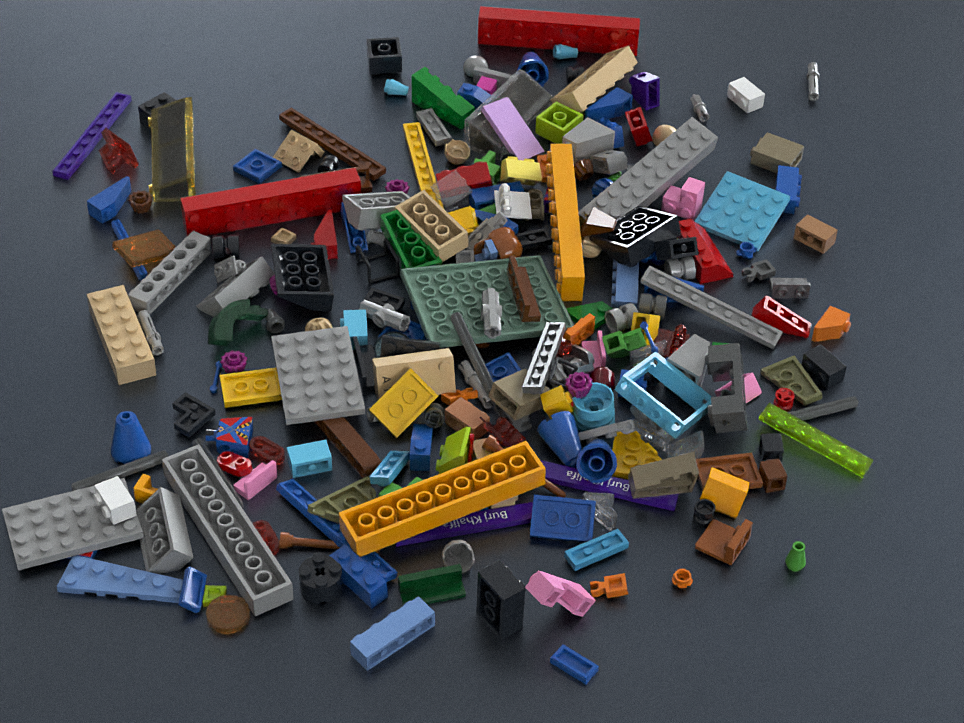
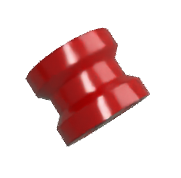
(784, 399)

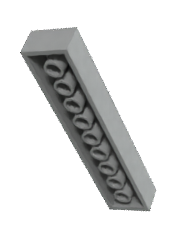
(655, 171)
(228, 530)

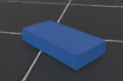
(192, 589)
(574, 664)

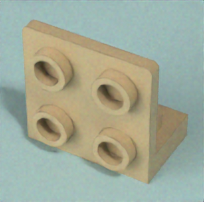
(296, 151)

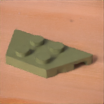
(343, 499)

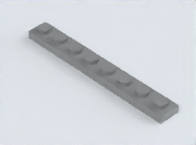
(711, 307)

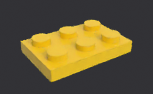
(250, 387)
(403, 402)

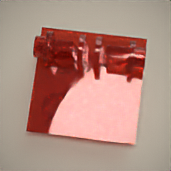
(674, 339)
(504, 432)

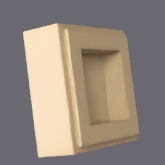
(283, 236)

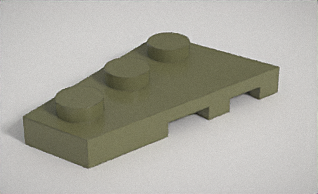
(792, 375)

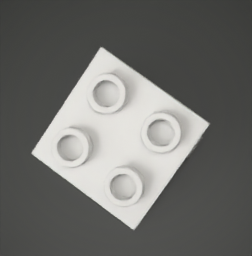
(512, 203)

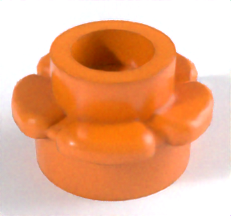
(682, 578)

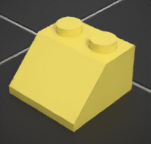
(516, 170)

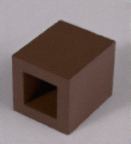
(773, 475)

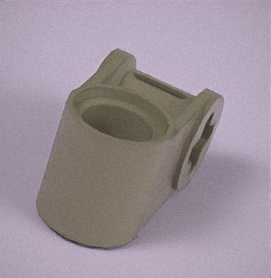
(536, 203)

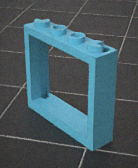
(675, 381)

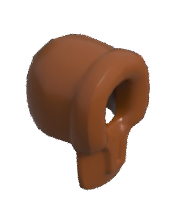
(504, 241)

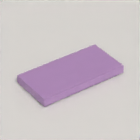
(512, 129)

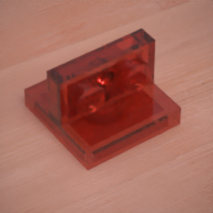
(116, 152)

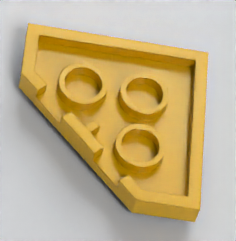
(630, 452)

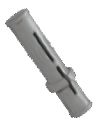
(813, 77)
(152, 336)
(473, 380)

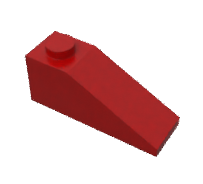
(326, 235)
(780, 317)

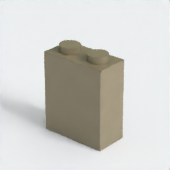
(776, 151)
(510, 397)

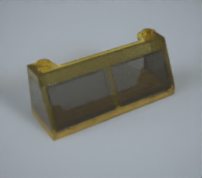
(172, 151)

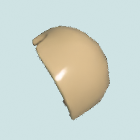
(662, 133)
(457, 151)

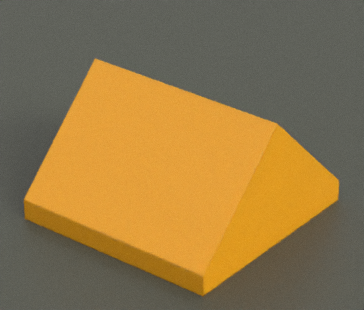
(725, 492)

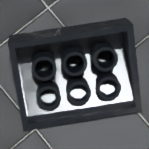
(636, 235)
(303, 275)

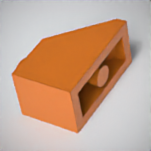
(831, 325)

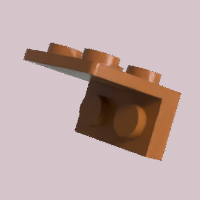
(724, 541)

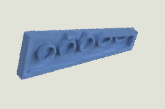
(107, 578)

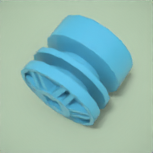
(594, 409)

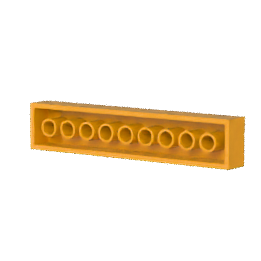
(565, 222)
(441, 498)

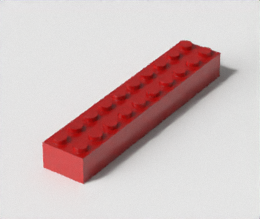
(549, 29)
(268, 202)

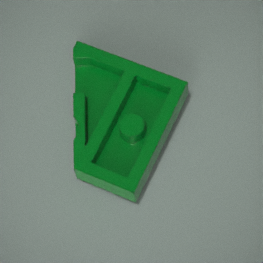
(597, 309)

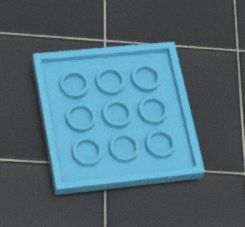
(742, 210)

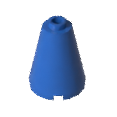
(534, 67)
(562, 437)
(129, 439)
(596, 461)

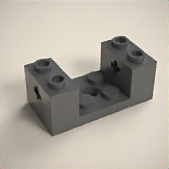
(729, 411)

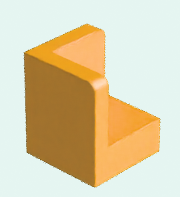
(143, 489)

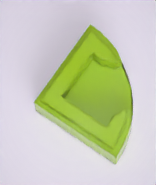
(212, 592)

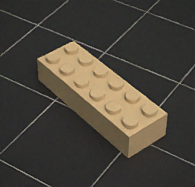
(596, 79)
(121, 335)

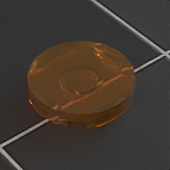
(228, 613)

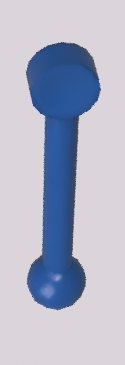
(644, 326)
(213, 389)

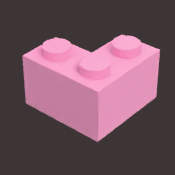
(684, 201)

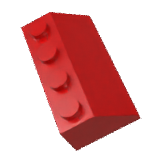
(709, 263)

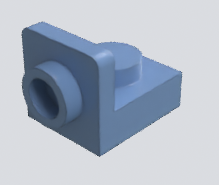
(489, 252)

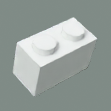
(745, 95)
(114, 500)

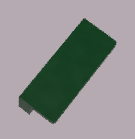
(432, 585)

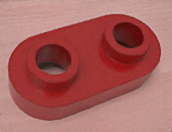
(234, 464)

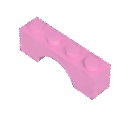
(552, 589)

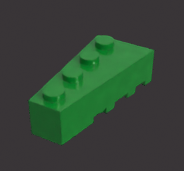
(431, 93)
(406, 242)

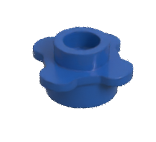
(746, 250)

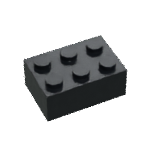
(500, 599)

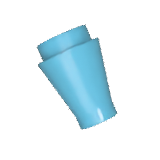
(563, 52)
(393, 87)

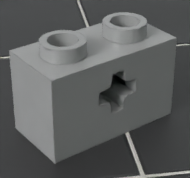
(609, 162)

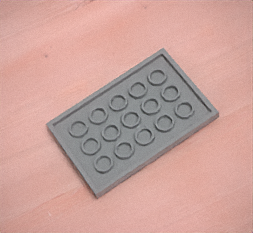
(317, 375)
(64, 528)

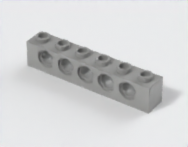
(170, 272)

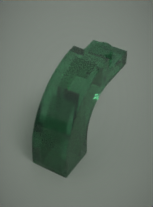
(221, 326)

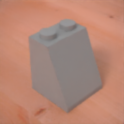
(588, 139)
(691, 359)

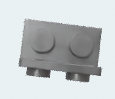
(789, 287)
(581, 357)

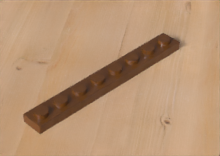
(331, 142)

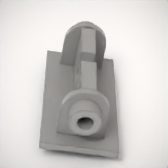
(228, 268)

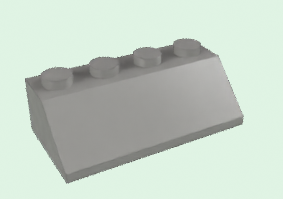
(365, 209)
(238, 287)
(165, 533)

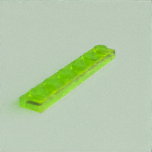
(816, 439)

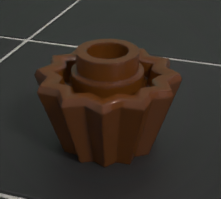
(583, 169)
(140, 201)

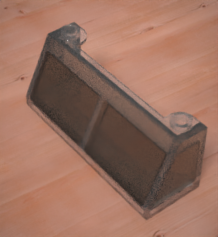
(528, 99)

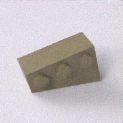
(664, 477)

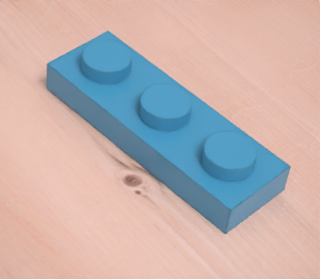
(389, 468)
(596, 549)

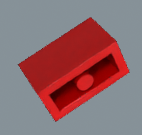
(638, 126)

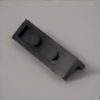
(363, 357)

